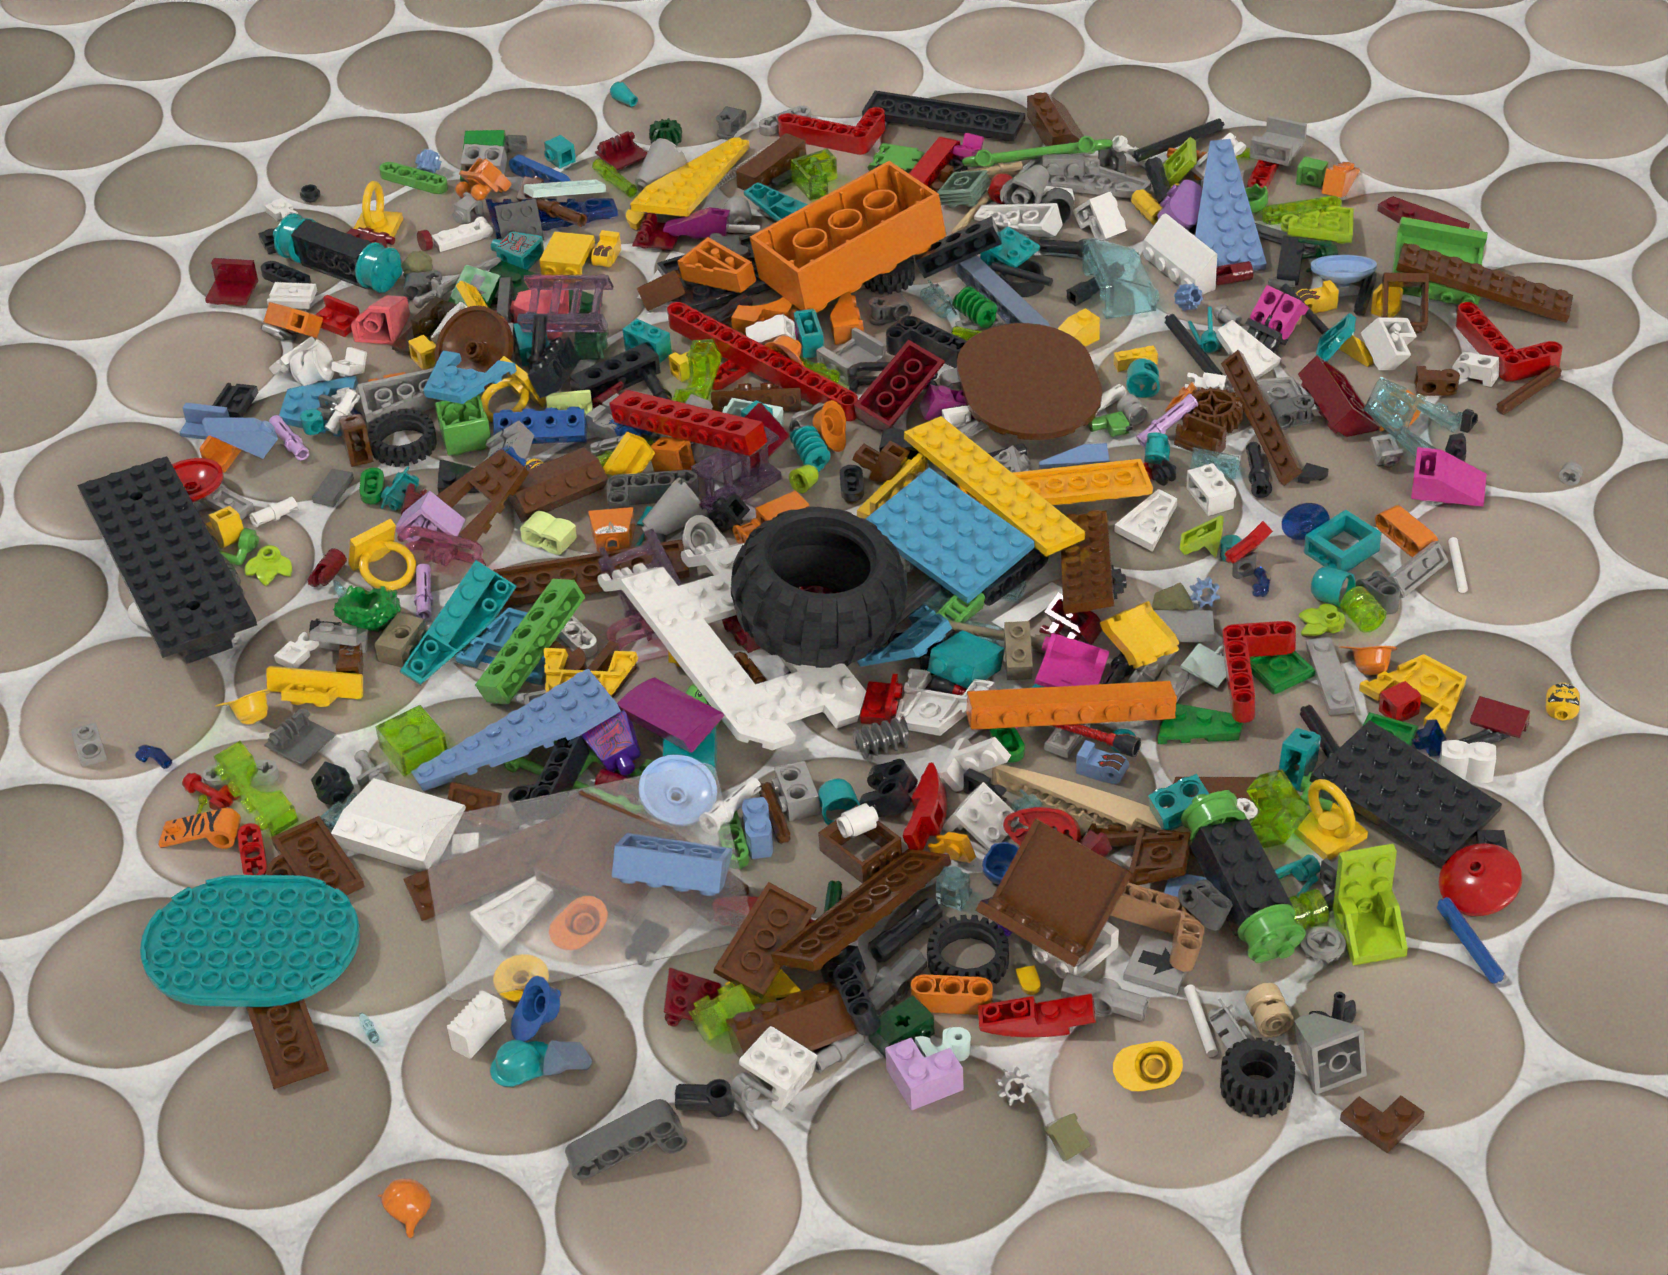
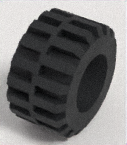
(1256, 1095)

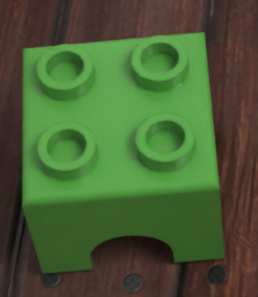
(463, 425)

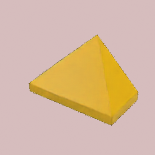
(1357, 349)

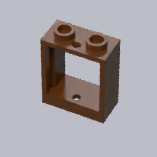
(1407, 280)
(831, 845)

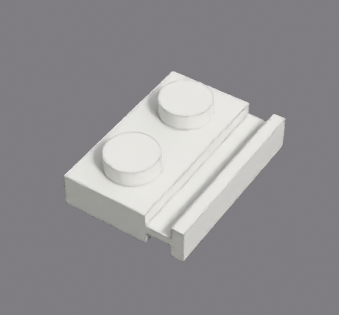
(293, 294)
(284, 362)

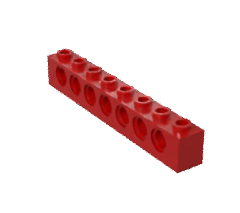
(688, 422)

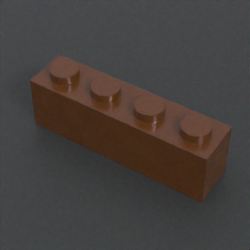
(770, 162)

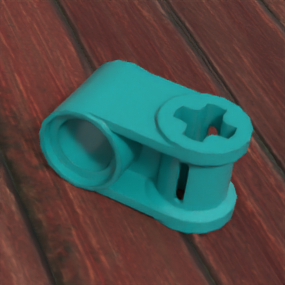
(1157, 448)

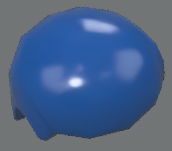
(998, 861)

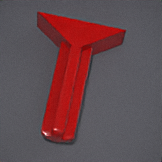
(1249, 543)

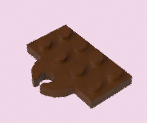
(314, 853)

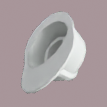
(700, 531)

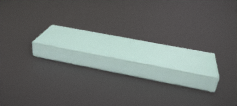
(564, 188)

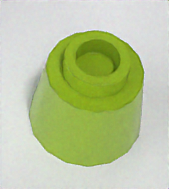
(803, 478)

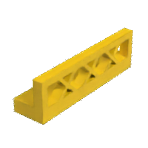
(891, 487)

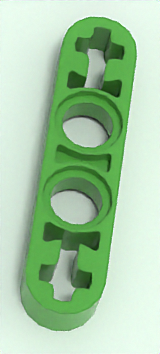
(413, 177)

